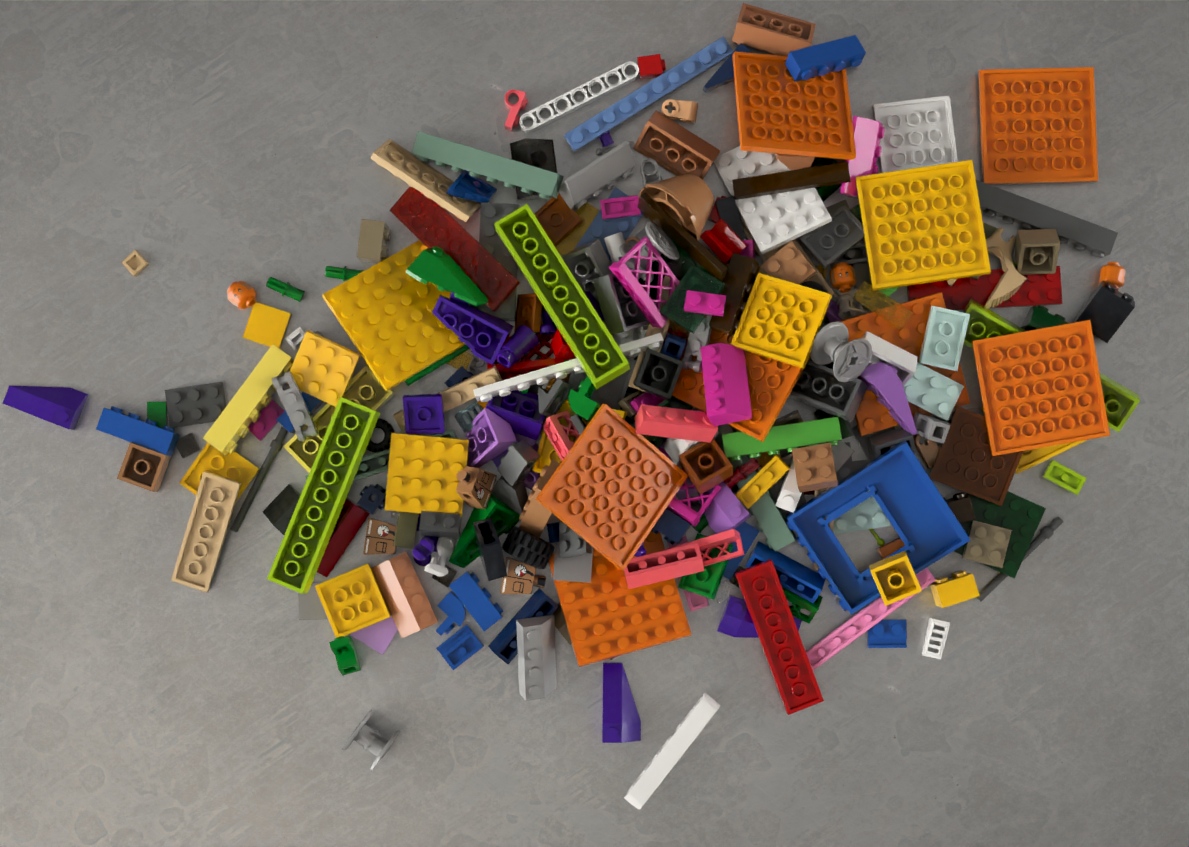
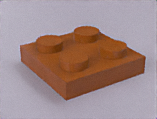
(557, 219)
(528, 312)

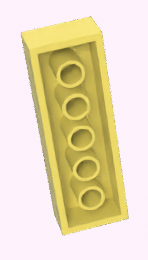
(363, 390)
(248, 401)

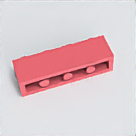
(674, 423)
(664, 565)

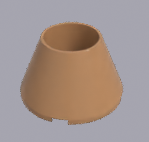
(684, 199)

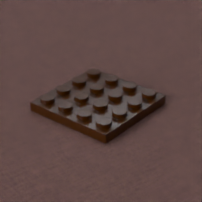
(967, 459)

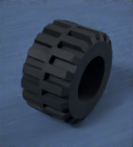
(528, 547)

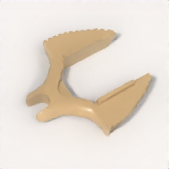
(1011, 279)

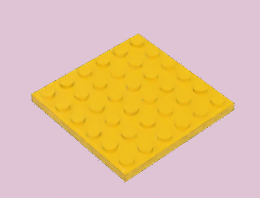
(922, 225)
(393, 318)

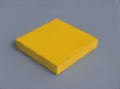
(267, 325)

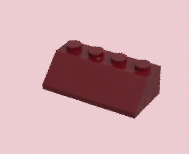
(346, 527)

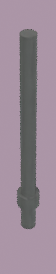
(276, 446)
(1045, 533)

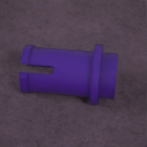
(606, 139)

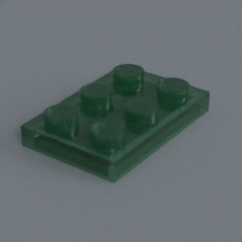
(693, 281)

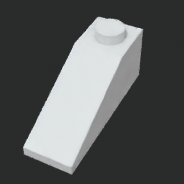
(789, 492)

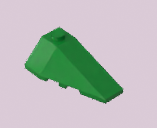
(442, 270)
(503, 519)

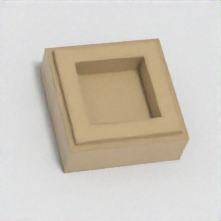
(135, 263)

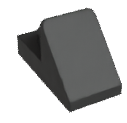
(552, 400)

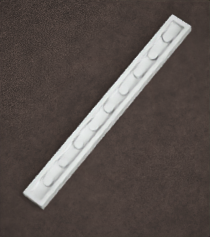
(559, 370)

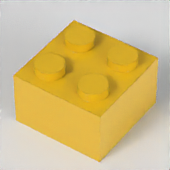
(895, 578)
(954, 589)

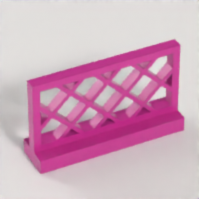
(636, 290)
(684, 511)

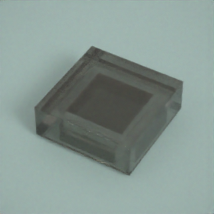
(187, 445)

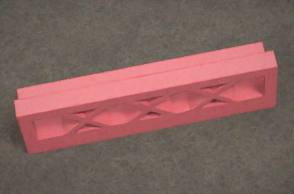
(557, 434)
(715, 541)

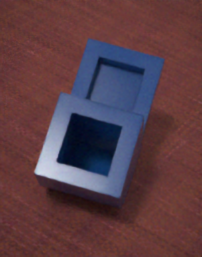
(454, 610)

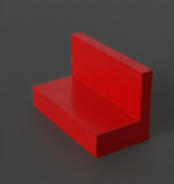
(723, 241)

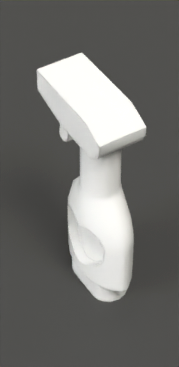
(445, 549)

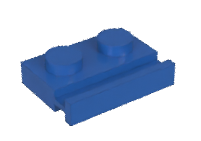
(888, 634)
(460, 647)

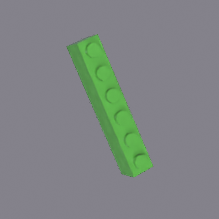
(783, 437)

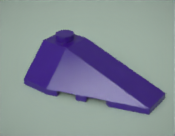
(477, 329)
(53, 404)
(737, 619)
(620, 715)

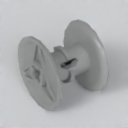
(660, 241)
(849, 358)
(371, 740)

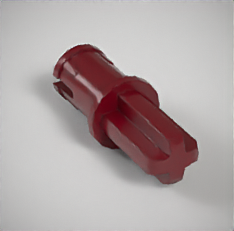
(742, 472)

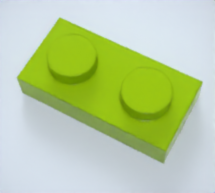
(1064, 477)

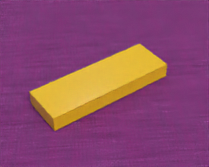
(762, 481)

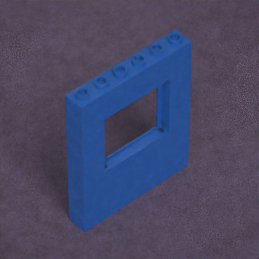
(908, 502)

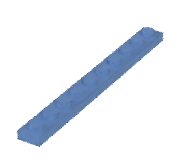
(648, 94)

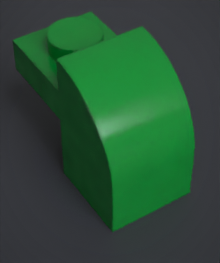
(581, 402)
(345, 655)

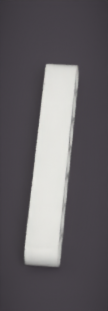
(584, 89)
(672, 751)

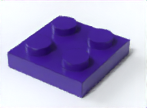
(424, 414)

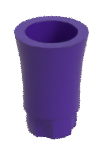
(517, 346)

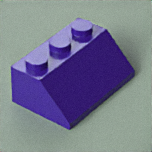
(520, 412)

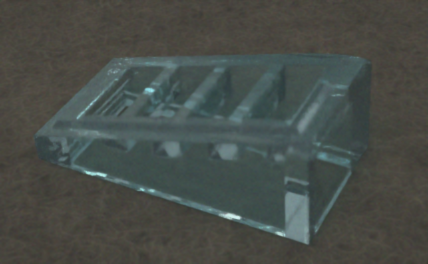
(460, 419)

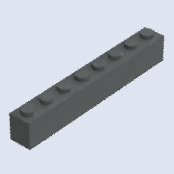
(1039, 216)

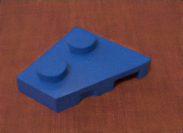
(471, 188)

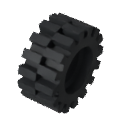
(385, 444)

